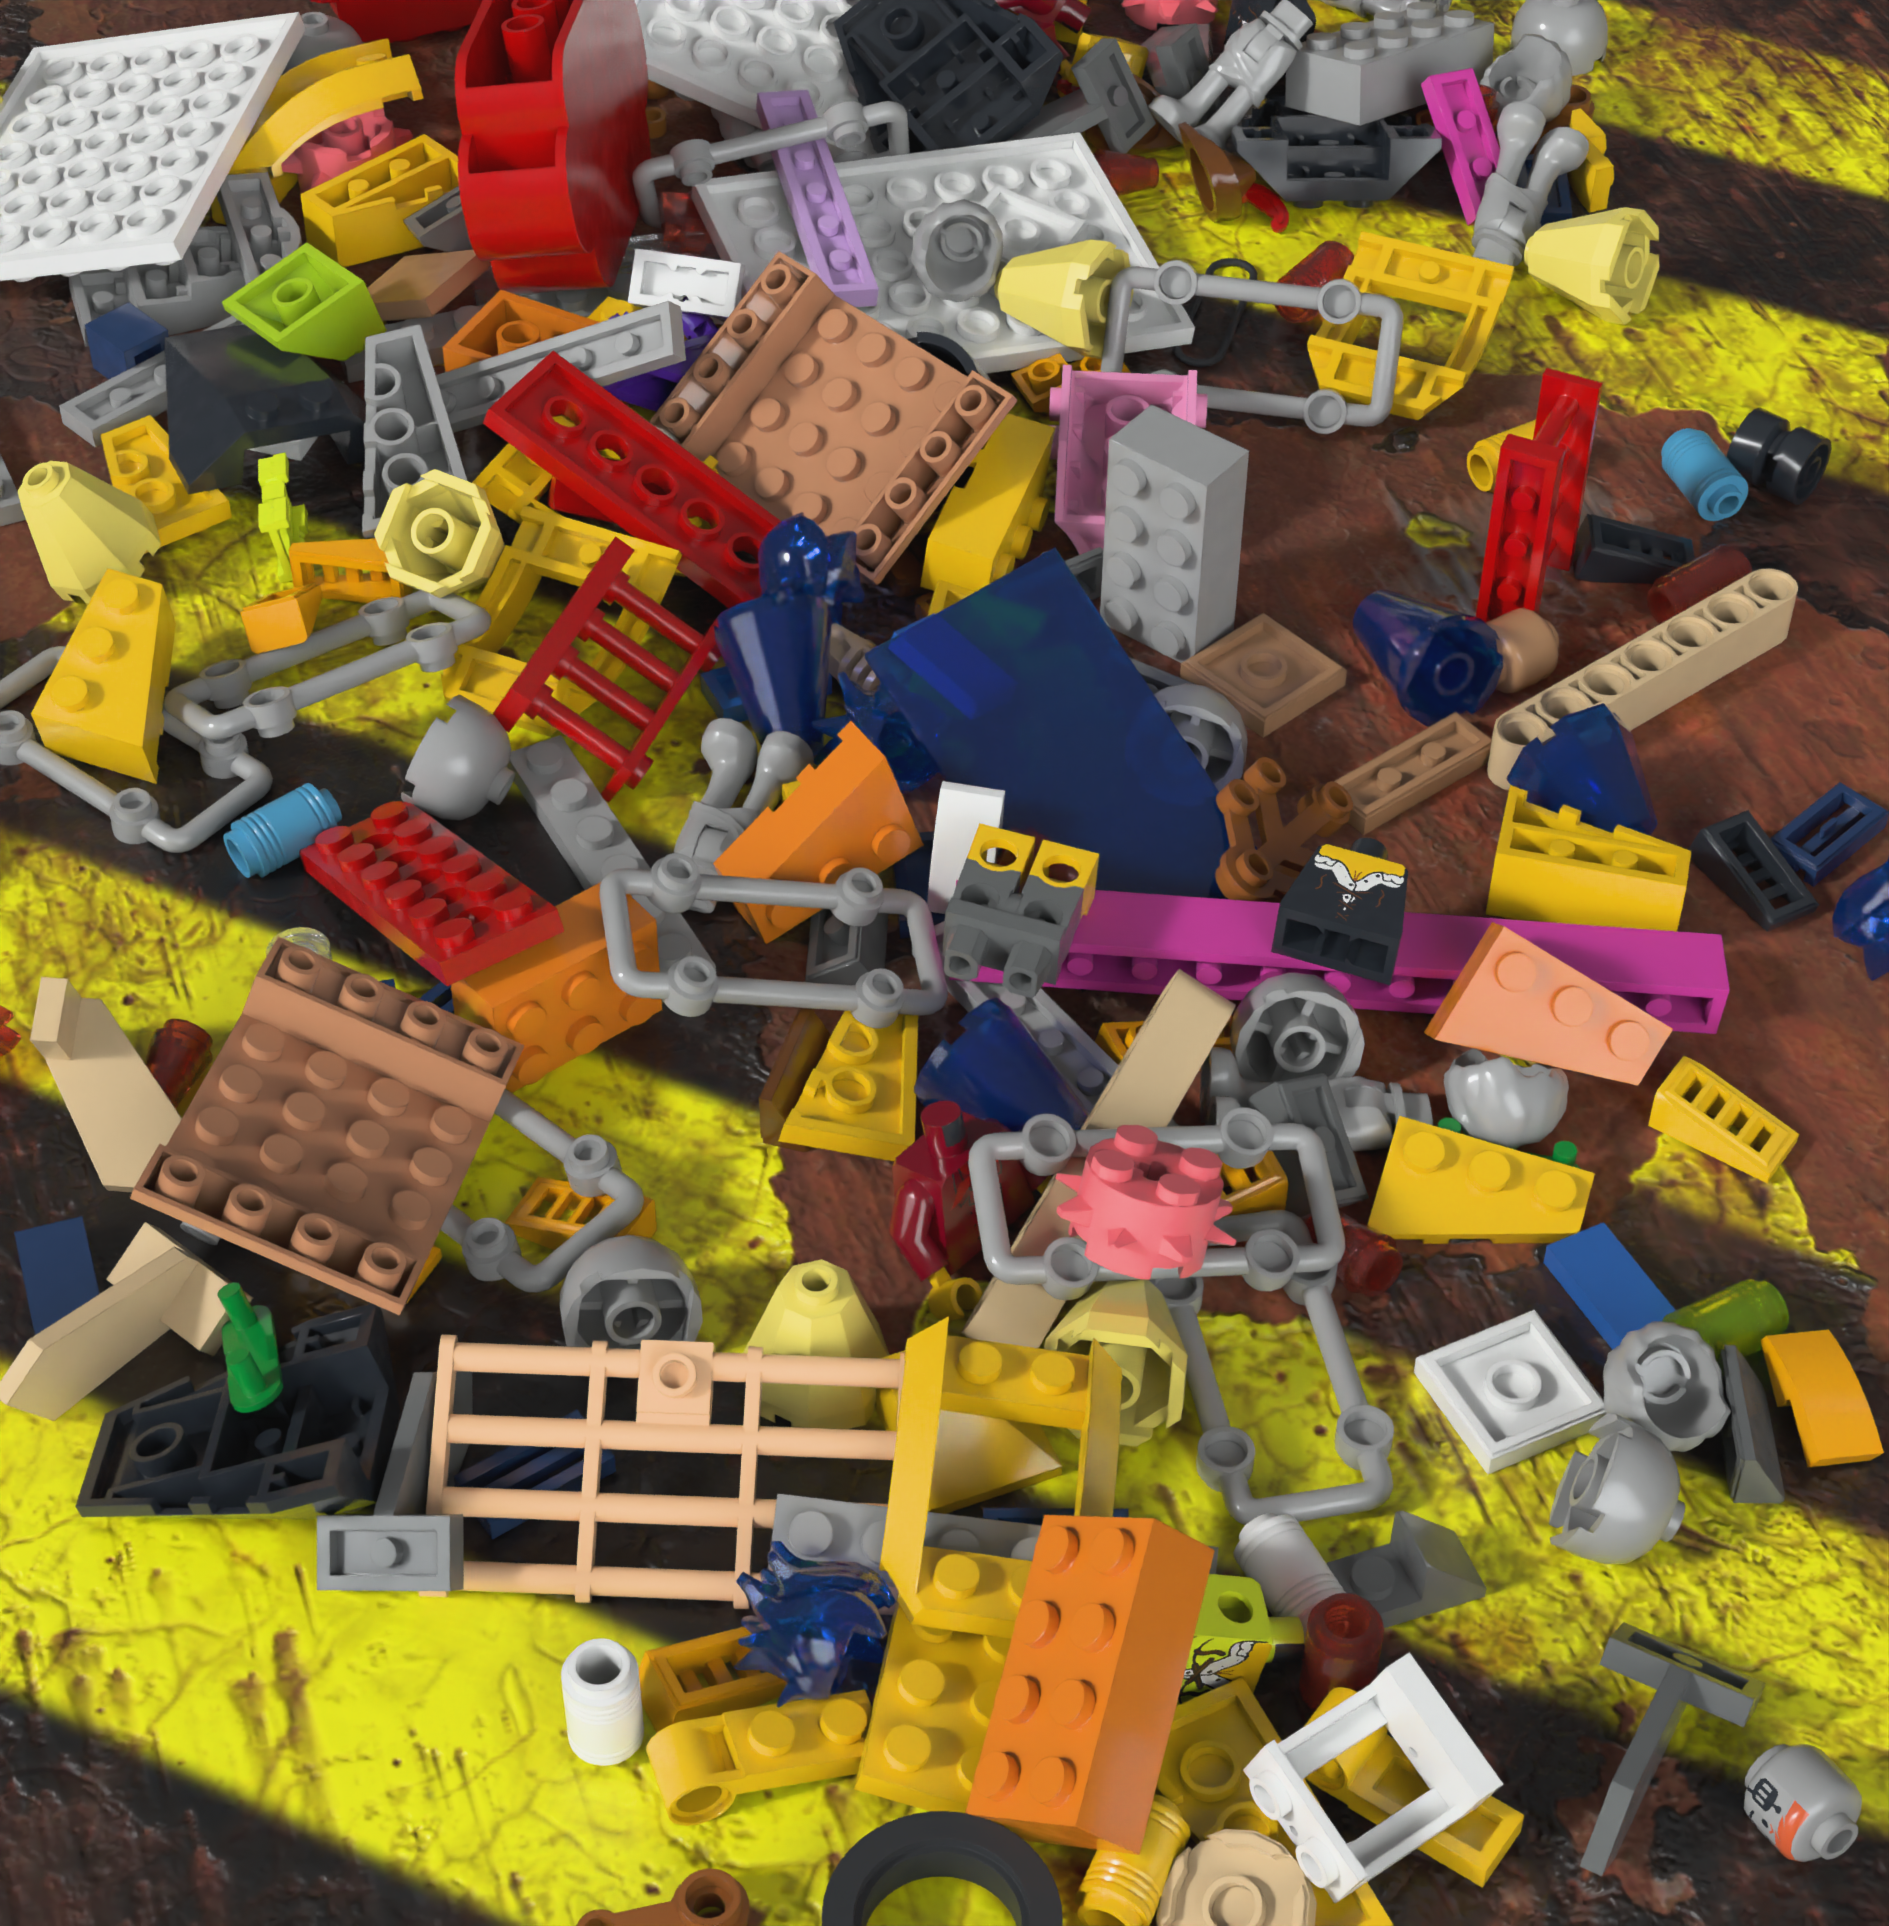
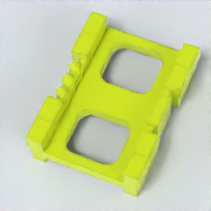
(276, 515)

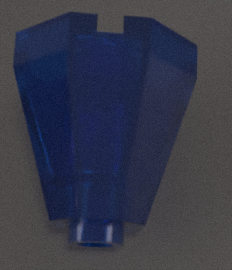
(1590, 769)

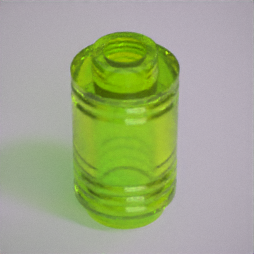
(1736, 1316)

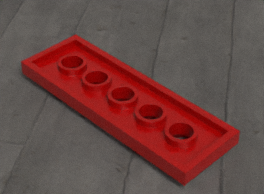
(617, 487)
(430, 891)

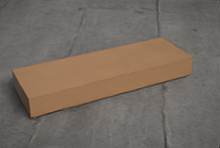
(1414, 771)

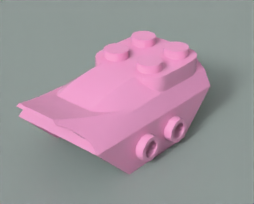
(1089, 413)

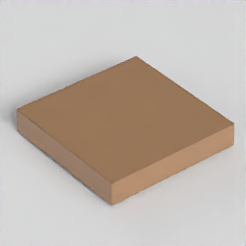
(424, 283)
(1265, 673)

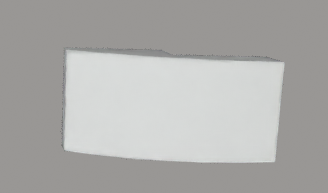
(957, 820)

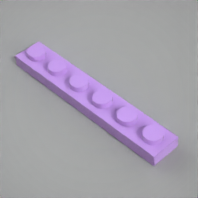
(818, 202)

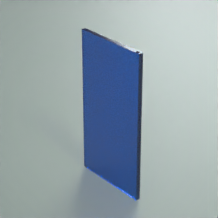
(1044, 703)

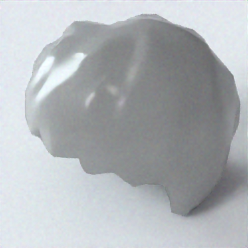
(1532, 74)
(957, 251)
(1505, 1100)
(1666, 1384)

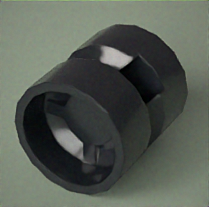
(1783, 458)

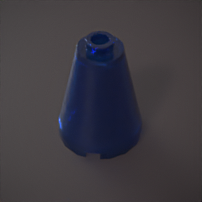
(1429, 654)
(779, 663)
(998, 1072)

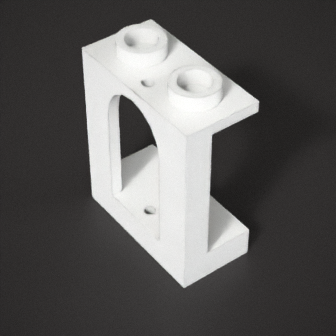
(709, 284)
(1430, 1739)

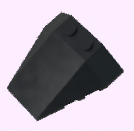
(954, 65)
(1332, 160)
(244, 393)
(297, 1458)

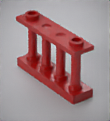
(1539, 496)
(559, 659)

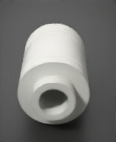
(1285, 1565)
(602, 1702)

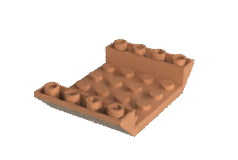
(831, 414)
(333, 1126)

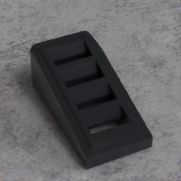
(1626, 552)
(1742, 834)

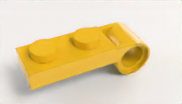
(755, 1749)
(1381, 1780)

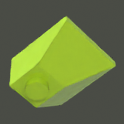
(308, 306)

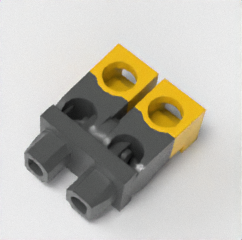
(1015, 913)

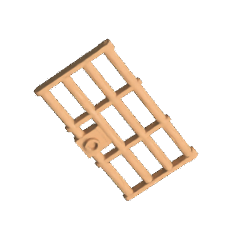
(671, 1417)

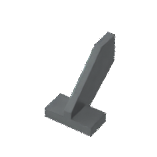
(1179, 60)
(1105, 98)
(400, 1542)
(1679, 1679)

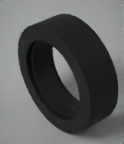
(942, 1847)

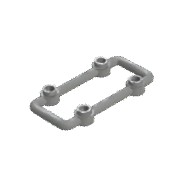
(696, 158)
(1337, 303)
(275, 707)
(133, 811)
(692, 981)
(1240, 1142)
(591, 1170)
(1228, 1453)

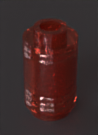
(1319, 267)
(1696, 581)
(1340, 1647)

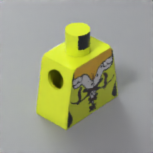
(1237, 1637)

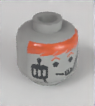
(1802, 1802)

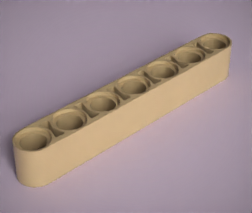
(1658, 665)
(1140, 1093)

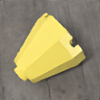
(1598, 261)
(1063, 292)
(84, 527)
(440, 535)
(818, 1315)
(1141, 1337)

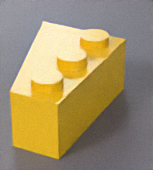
(364, 209)
(995, 510)
(112, 680)
(1579, 874)

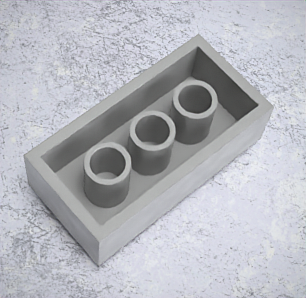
(1380, 64)
(1172, 533)

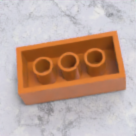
(1091, 1682)

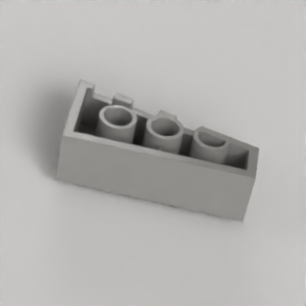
(405, 420)

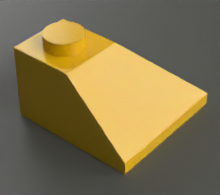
(978, 1454)

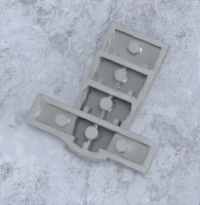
(212, 269)

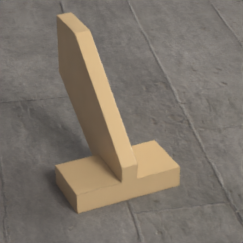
(103, 1083)
(153, 1290)

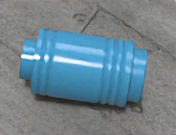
(1704, 474)
(280, 829)

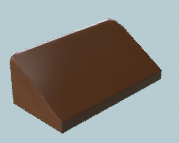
(790, 1072)

